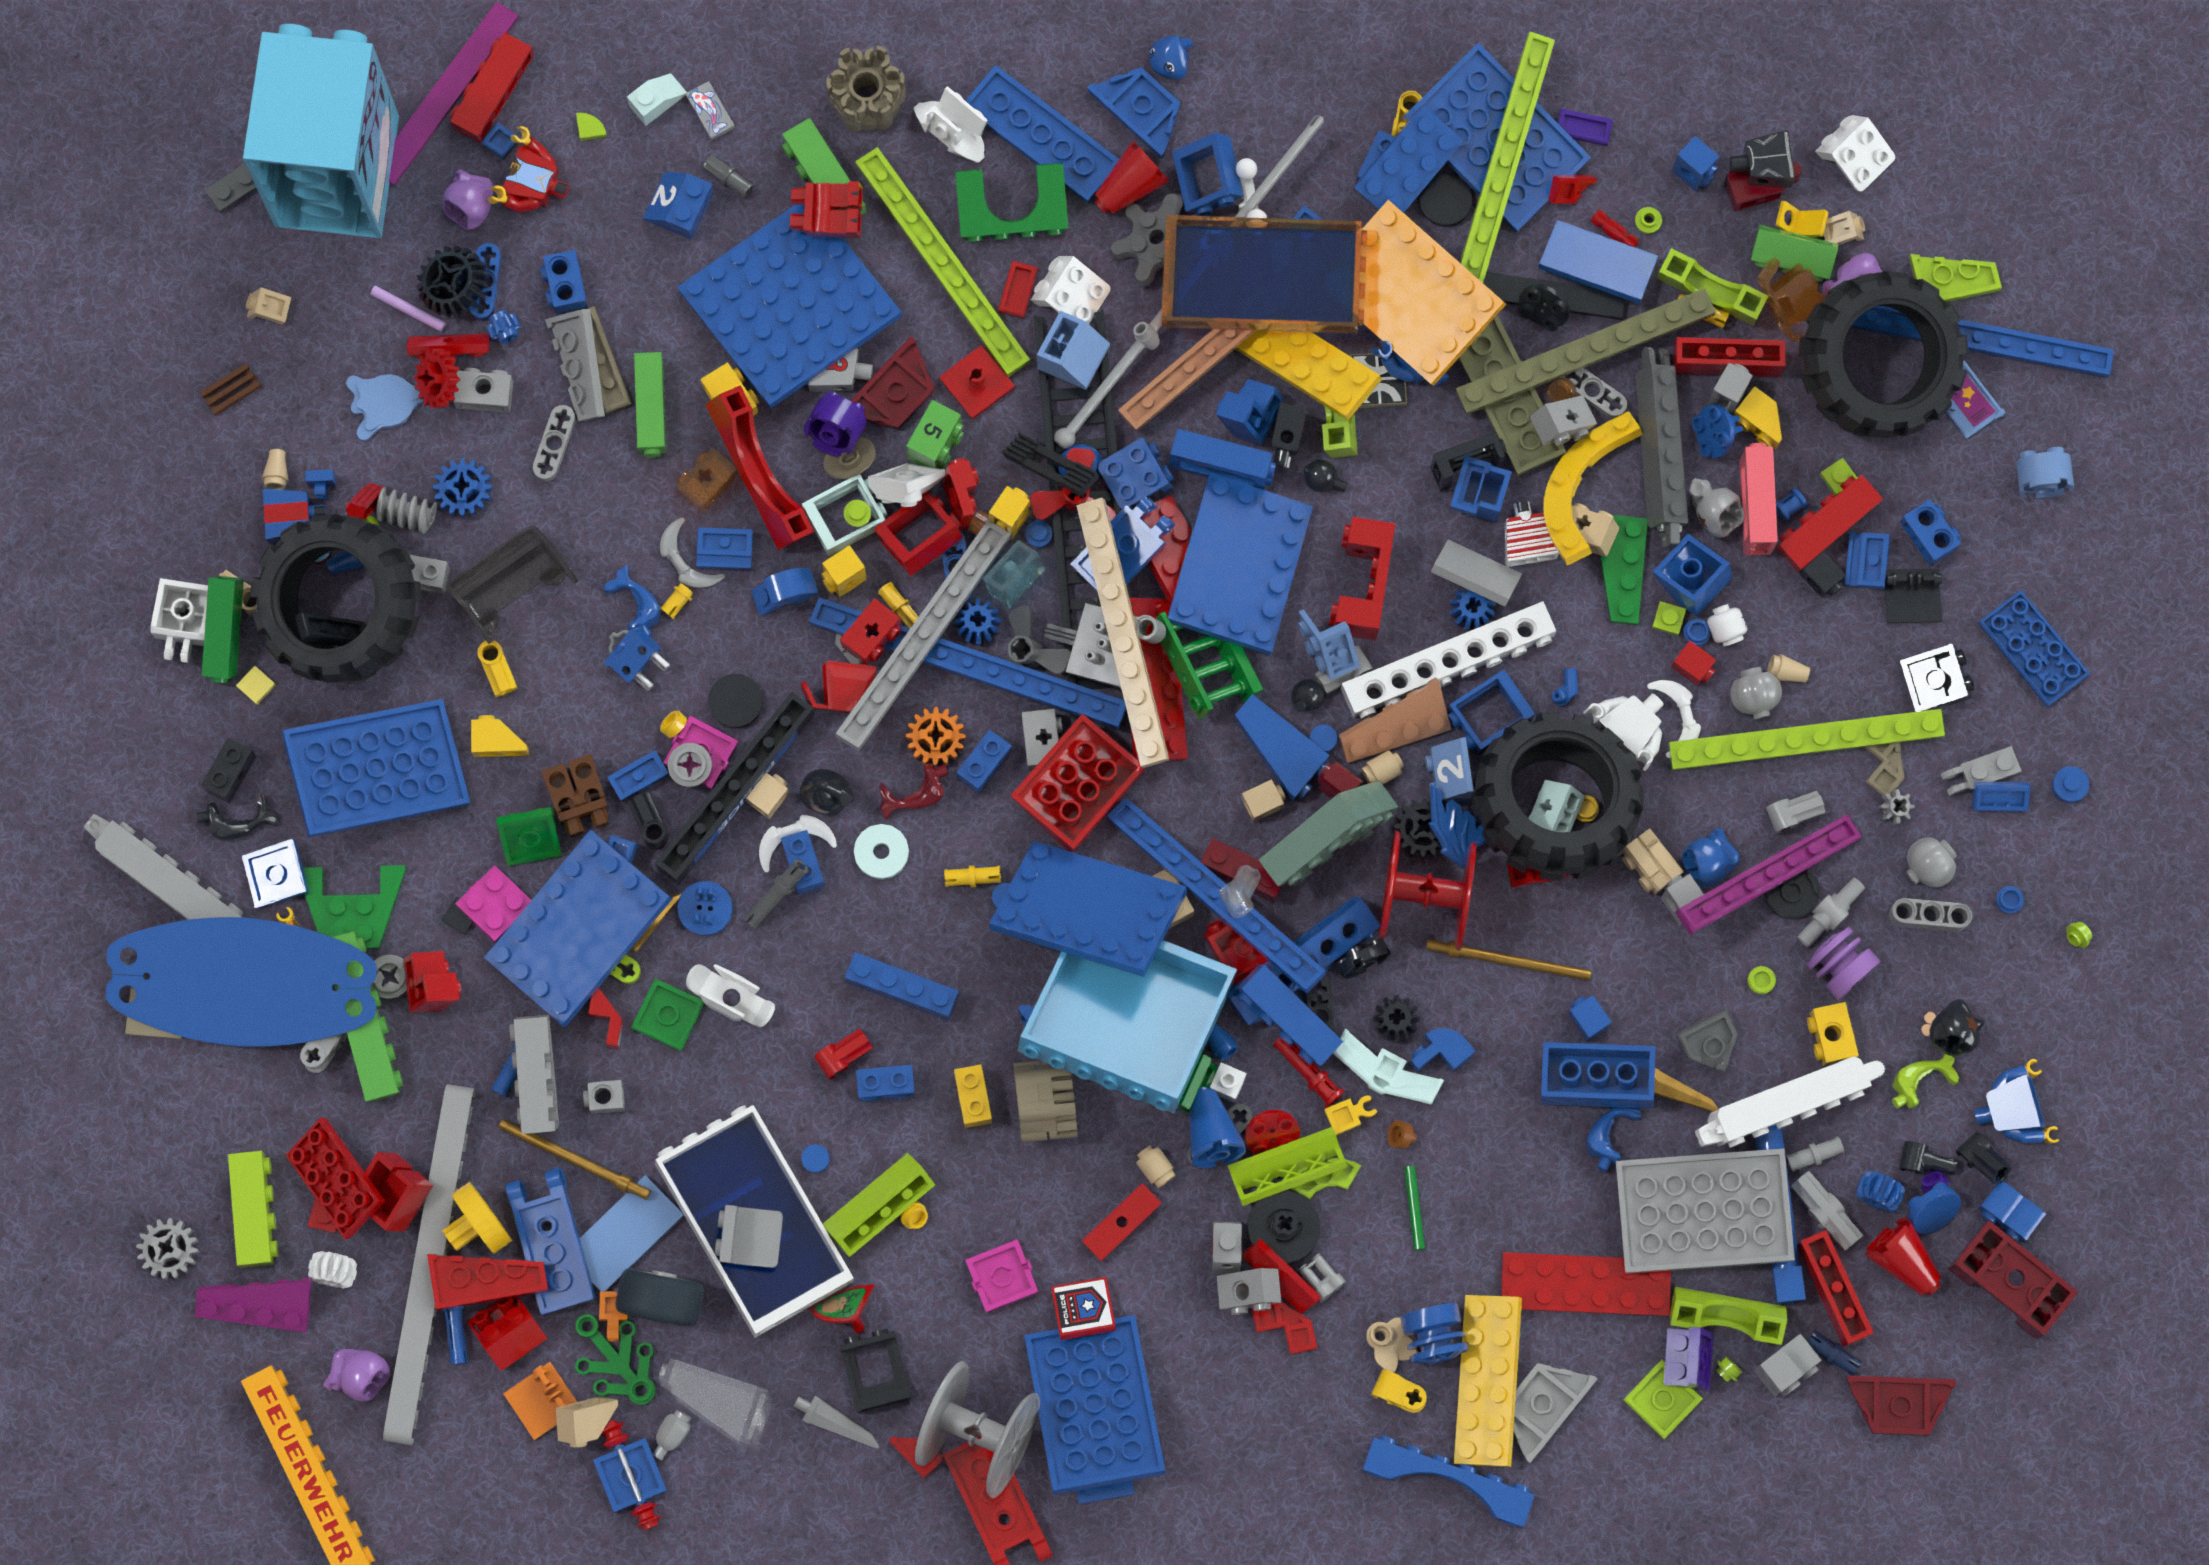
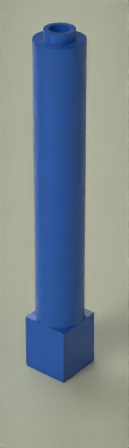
(1786, 1276)

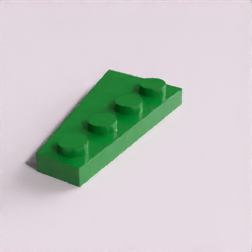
(1624, 570)

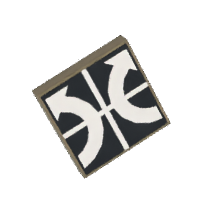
(1389, 391)

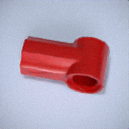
(840, 1055)

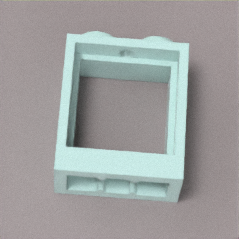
(813, 505)

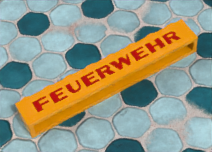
(305, 1468)

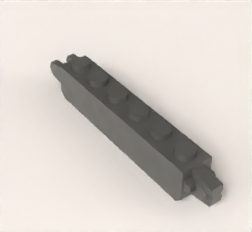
(1661, 446)

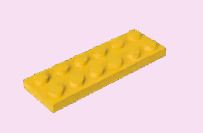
(1313, 368)
(1488, 1381)

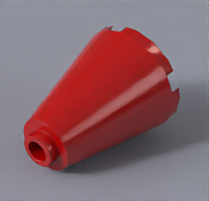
(1129, 180)
(1905, 1257)

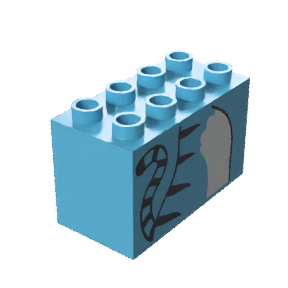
(321, 132)

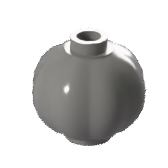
(1756, 692)
(1931, 862)

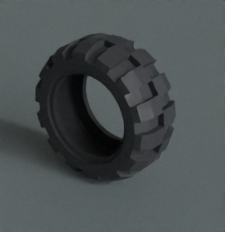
(1941, 341)
(278, 598)
(1571, 742)

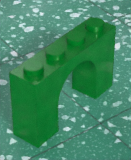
(1047, 214)

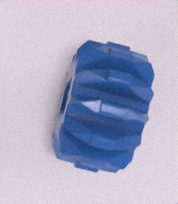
(1460, 609)
(969, 627)
(1880, 1191)

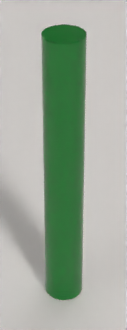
(1414, 1208)

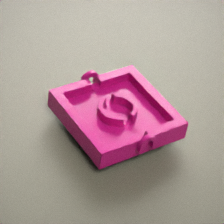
(715, 742)
(493, 903)
(1001, 1276)

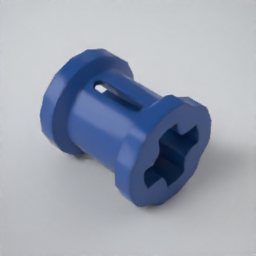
(1790, 505)

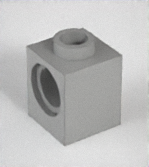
(616, 1102)

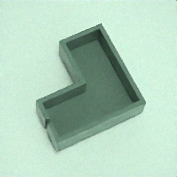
(1338, 823)

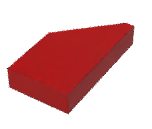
(1568, 188)
(907, 1449)

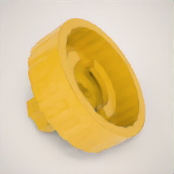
(476, 1221)

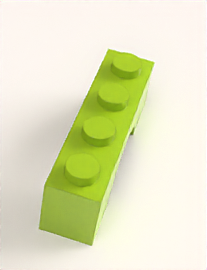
(1688, 276)
(1758, 1319)

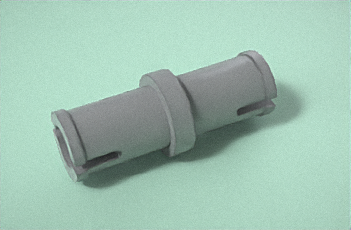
(1815, 1154)

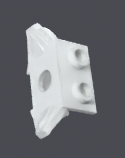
(954, 124)

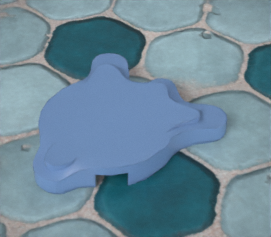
(383, 401)

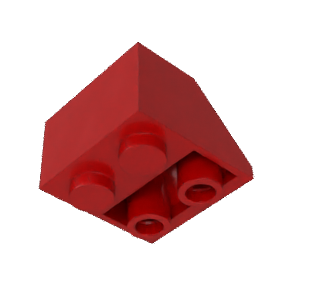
(506, 1331)

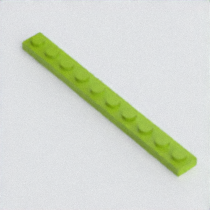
(1506, 154)
(942, 262)
(1806, 739)

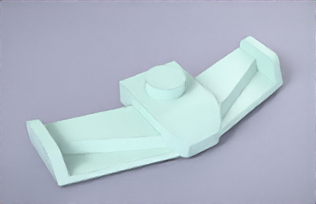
(1386, 1072)

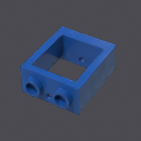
(1184, 157)
(1509, 692)

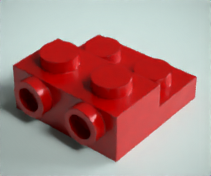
(959, 487)
(1232, 949)

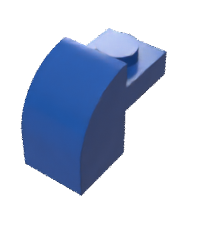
(784, 588)
(1446, 1044)

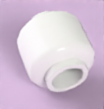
(1727, 625)

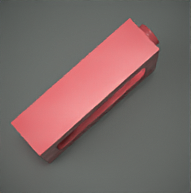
(1758, 500)

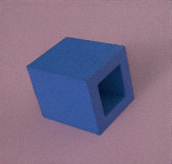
(1589, 1017)

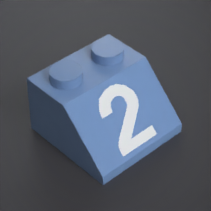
(1451, 770)

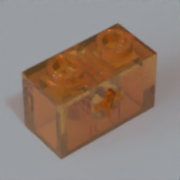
(704, 493)

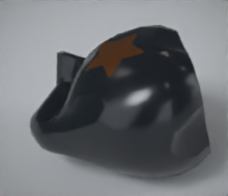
(825, 792)
(1955, 1029)

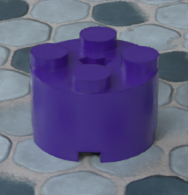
(835, 424)

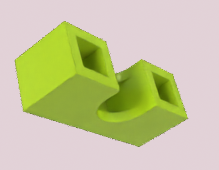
(1339, 435)

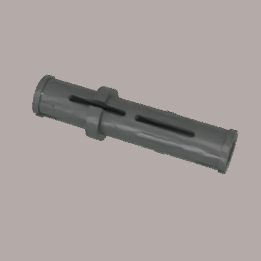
(782, 886)

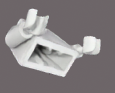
(1632, 723)

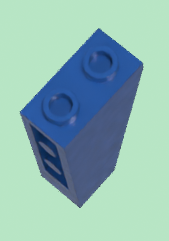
(1284, 749)

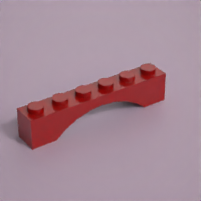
(736, 426)

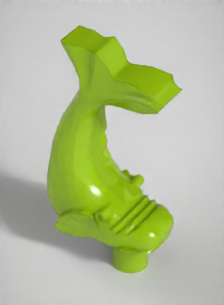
(1907, 1079)

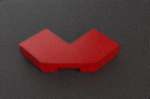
(1297, 1327)

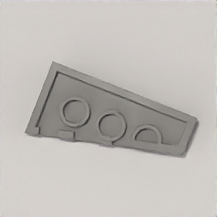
(577, 349)

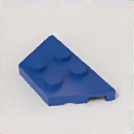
(1140, 106)

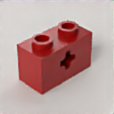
(873, 618)

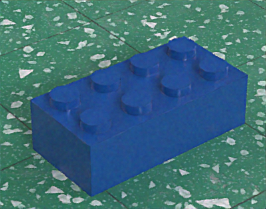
(1598, 1075)

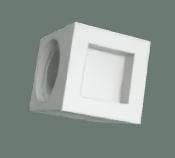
(1228, 1082)

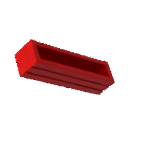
(364, 502)

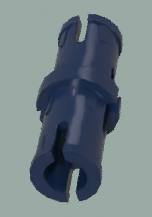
(1834, 1353)

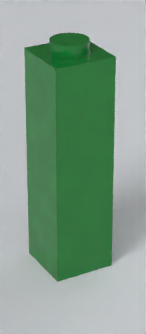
(222, 628)

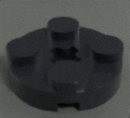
(1360, 959)

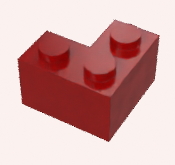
(429, 982)

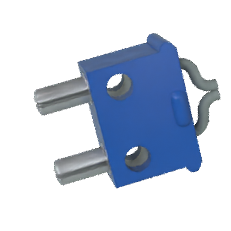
(633, 655)

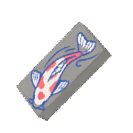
(710, 110)

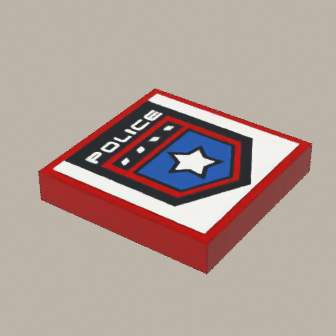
(1083, 1308)

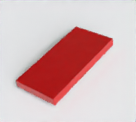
(335, 1178)

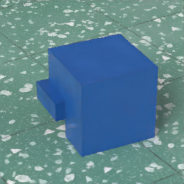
(1480, 489)

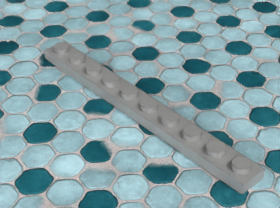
(923, 635)

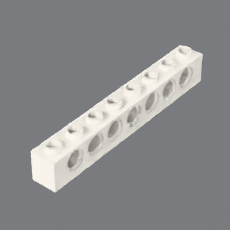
(1533, 617)

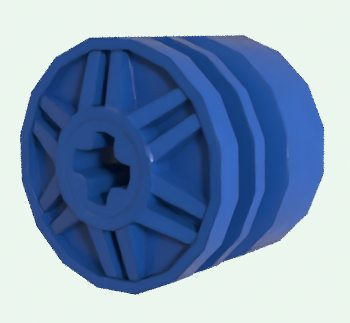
(1434, 1333)

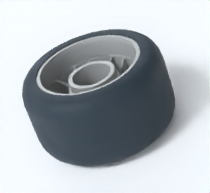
(659, 1297)

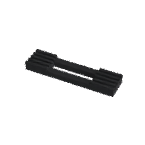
(1024, 449)

